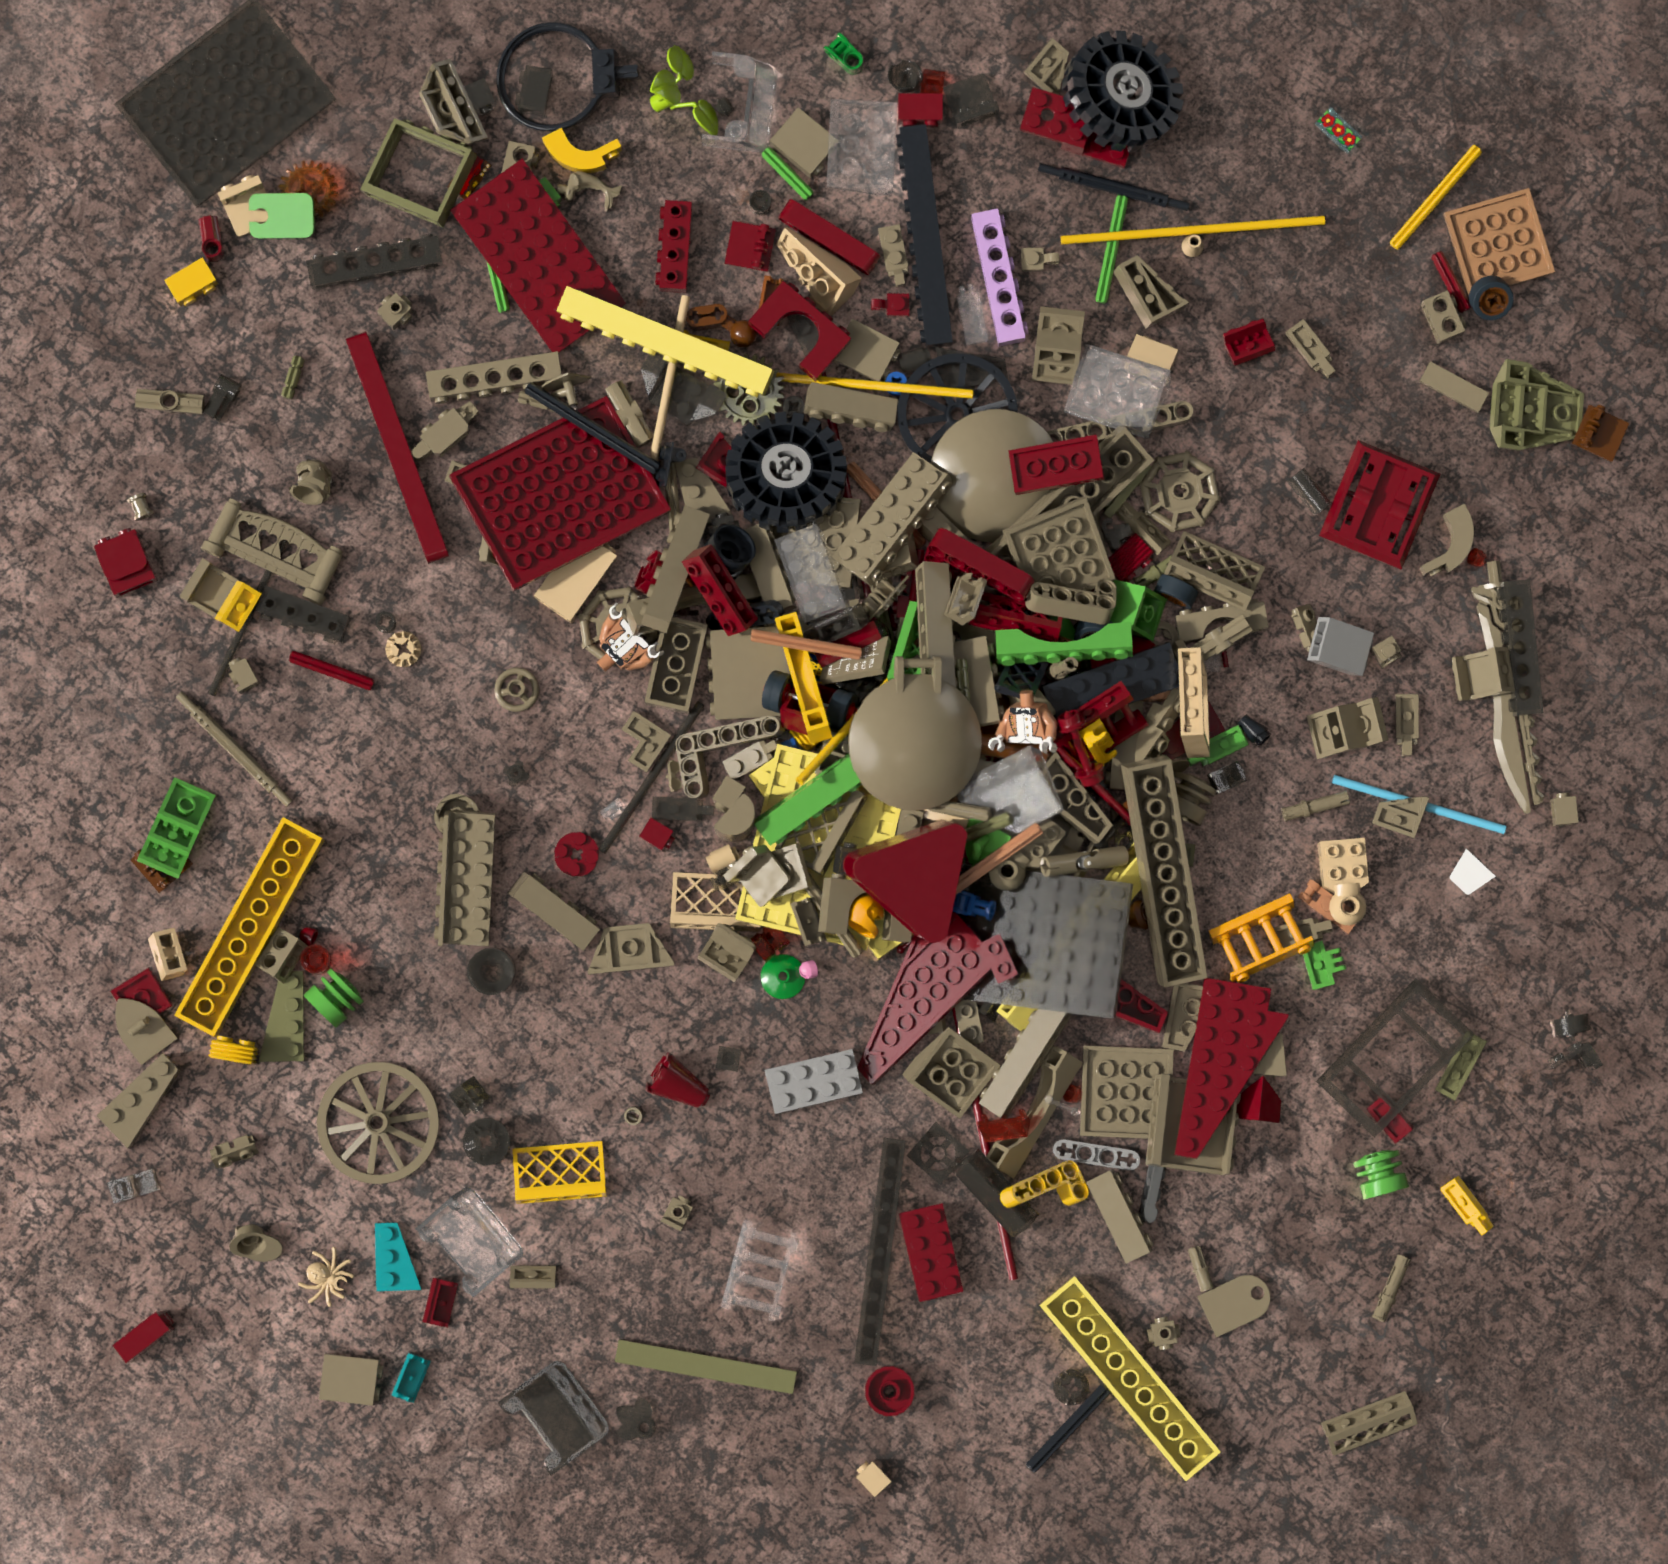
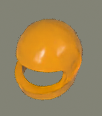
(862, 915)

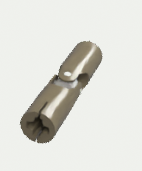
(1097, 858)

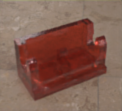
(1004, 1128)

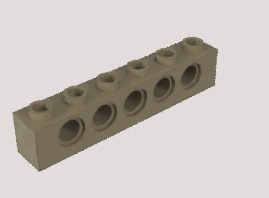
(437, 379)

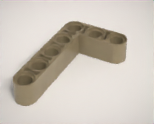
(719, 742)

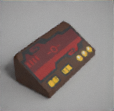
(475, 176)

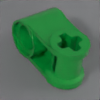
(842, 51)

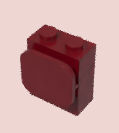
(125, 562)

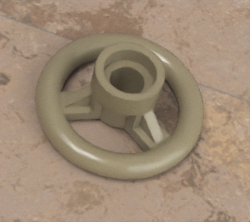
(528, 702)

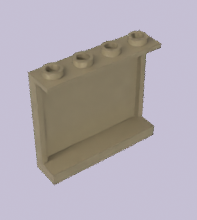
(741, 672)
(982, 679)
(1164, 1128)

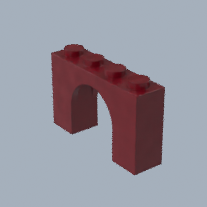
(787, 302)

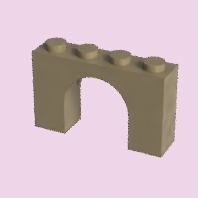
(835, 906)

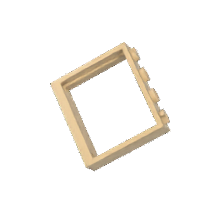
(1194, 702)

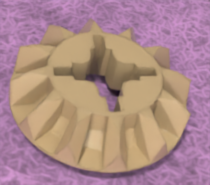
(405, 659)

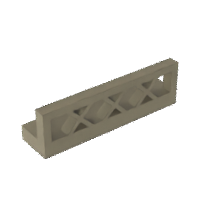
(1368, 1419)

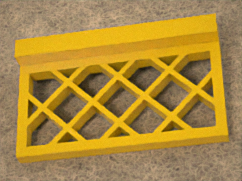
(559, 1192)

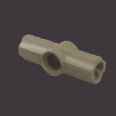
(156, 401)
(629, 413)
(1223, 637)

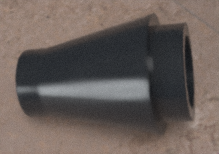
(1254, 730)

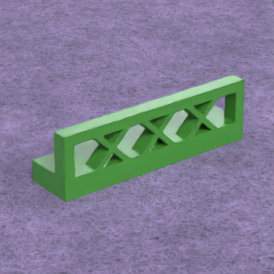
(906, 640)

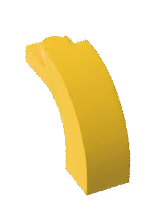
(578, 160)

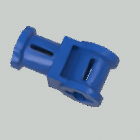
(969, 904)

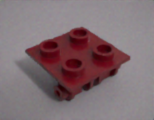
(750, 246)

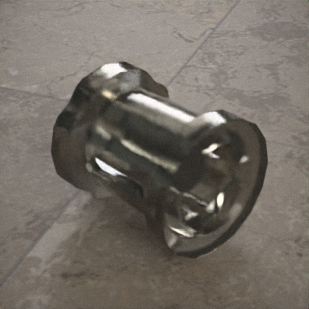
(392, 622)

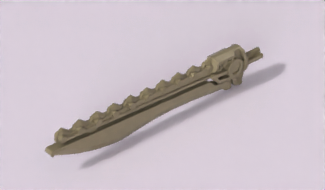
(1504, 727)

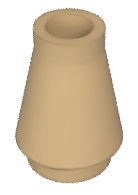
(1191, 250)

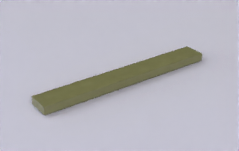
(705, 1366)

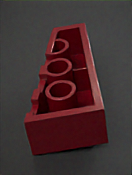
(1139, 1009)

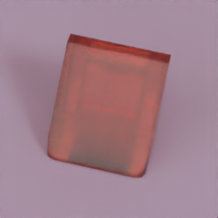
(932, 81)

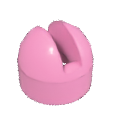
(808, 969)

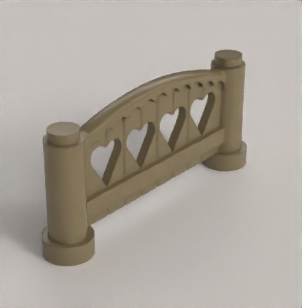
(227, 537)

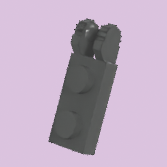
(1151, 1193)

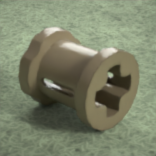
(140, 506)

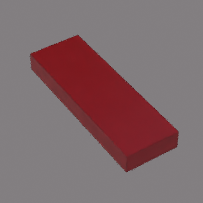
(860, 638)

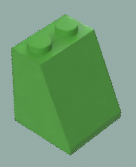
(1138, 606)

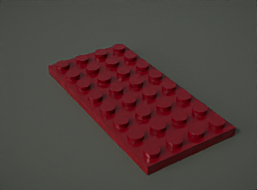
(533, 251)

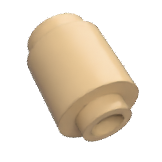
(722, 858)

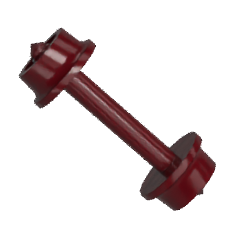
(1090, 773)

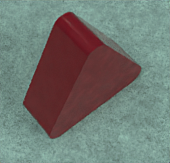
(913, 876)

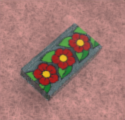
(1338, 130)

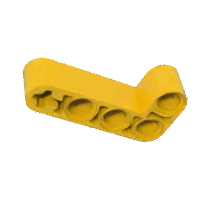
(1064, 1177)

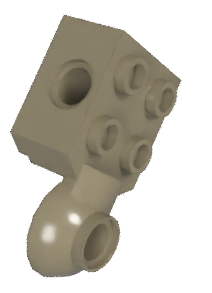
(1028, 856)

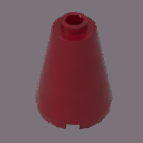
(677, 1083)

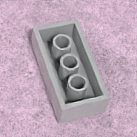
(813, 1081)

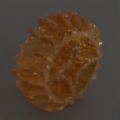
(317, 185)

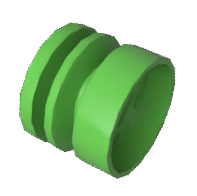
(334, 997)
(1380, 1174)

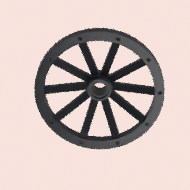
(930, 367)

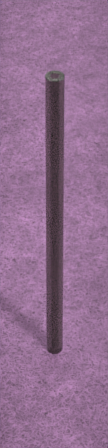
(237, 639)
(655, 771)

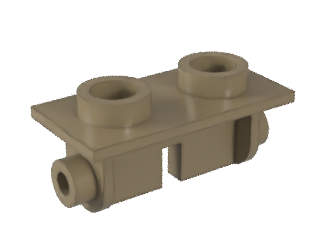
(1305, 618)
(969, 1021)
(243, 1149)

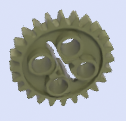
(764, 404)

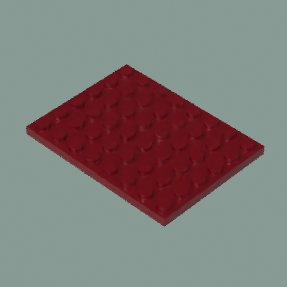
(557, 496)

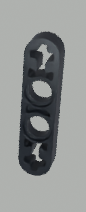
(760, 608)

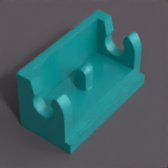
(411, 1377)

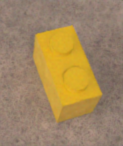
(191, 282)

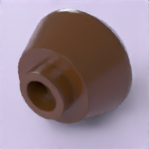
(1137, 915)

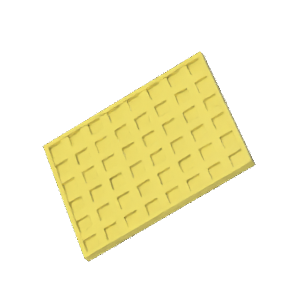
(873, 824)

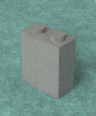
(1340, 646)

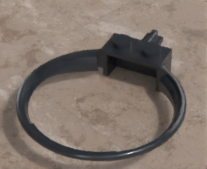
(604, 68)

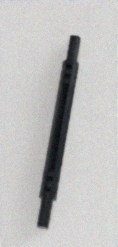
(1113, 187)

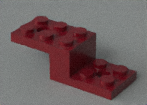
(1064, 130)

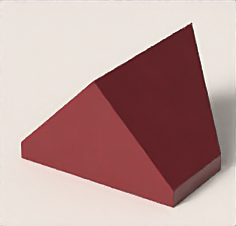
(1259, 1103)

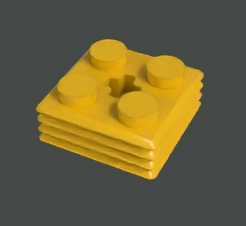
(225, 1049)

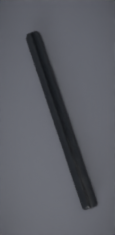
(592, 427)

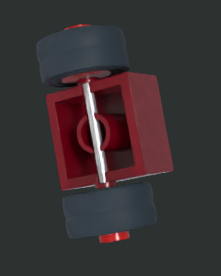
(781, 697)

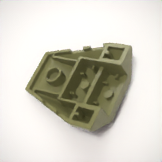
(1532, 408)

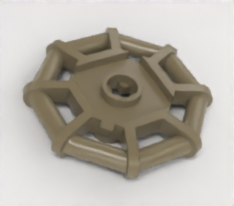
(1171, 501)
(585, 618)

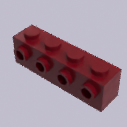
(675, 246)
(719, 590)

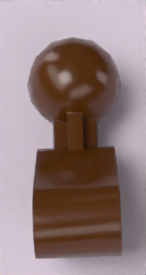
(740, 332)

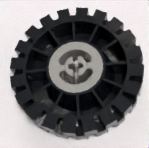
(1108, 107)
(801, 494)

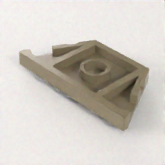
(629, 949)

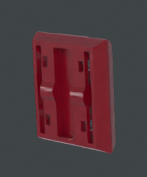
(1379, 505)

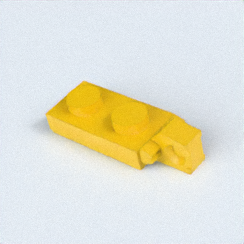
(1466, 1205)

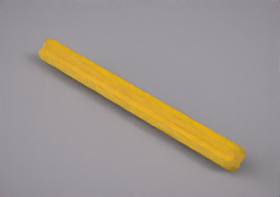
(1435, 197)

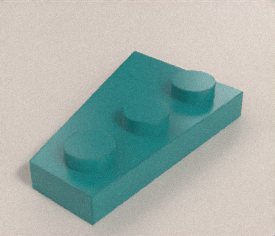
(393, 1261)

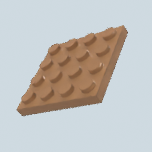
(1499, 240)

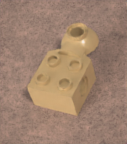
(1344, 873)

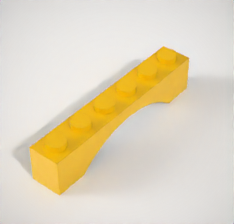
(804, 682)

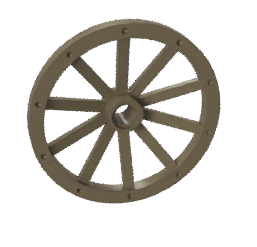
(339, 1162)

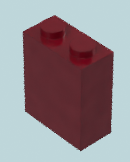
(144, 1336)

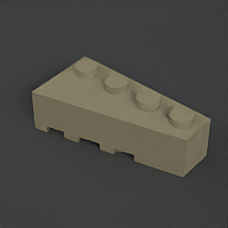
(1077, 804)
(136, 1103)

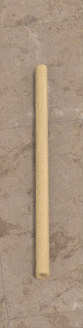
(668, 384)

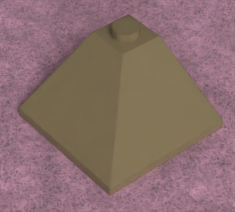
(951, 1071)

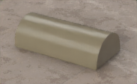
(737, 821)

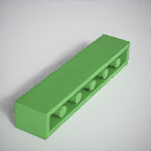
(808, 801)

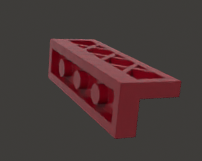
(996, 618)

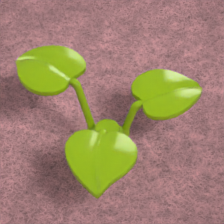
(668, 94)

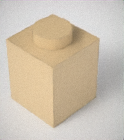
(872, 1477)

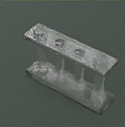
(738, 1276)

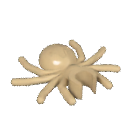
(326, 1277)

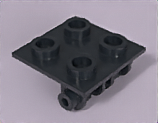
(668, 454)

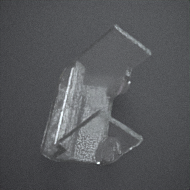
(755, 130)

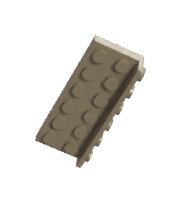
(892, 519)
(465, 878)

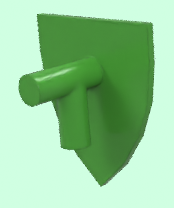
(983, 846)

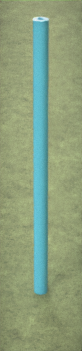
(1439, 810)

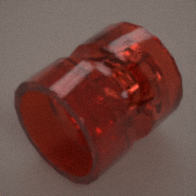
(764, 948)
(316, 959)

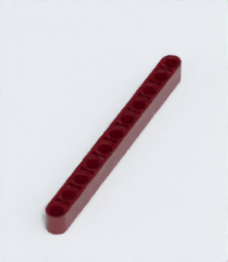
(397, 447)

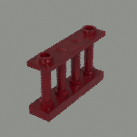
(1100, 708)

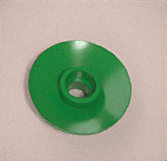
(777, 987)

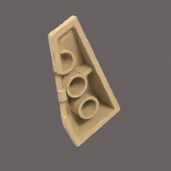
(824, 275)

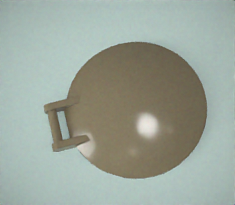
(979, 464)
(915, 738)

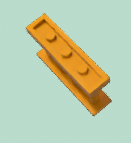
(1261, 916)

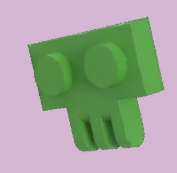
(1321, 965)

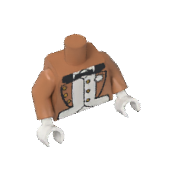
(621, 646)
(1027, 723)

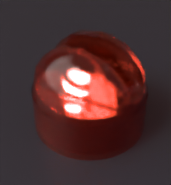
(1476, 557)
(1073, 1094)

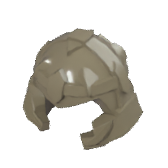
(313, 482)

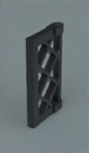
(1014, 689)

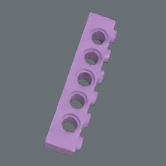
(1005, 333)

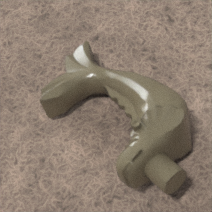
(581, 180)

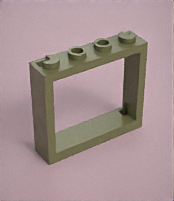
(384, 155)

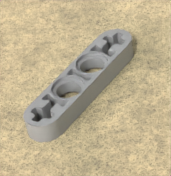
(1095, 1158)

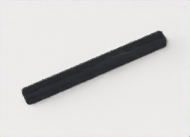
(1068, 1428)

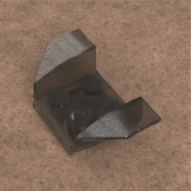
(689, 396)

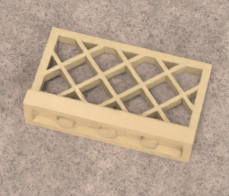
(701, 920)

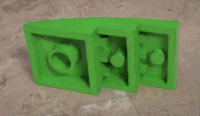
(176, 828)

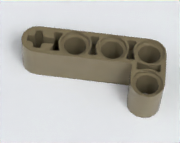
(1074, 603)

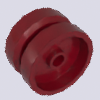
(889, 1404)

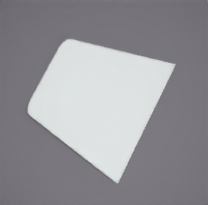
(1470, 873)

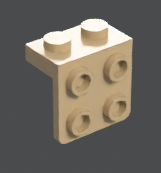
(236, 203)

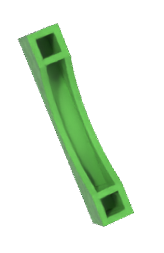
(1110, 642)

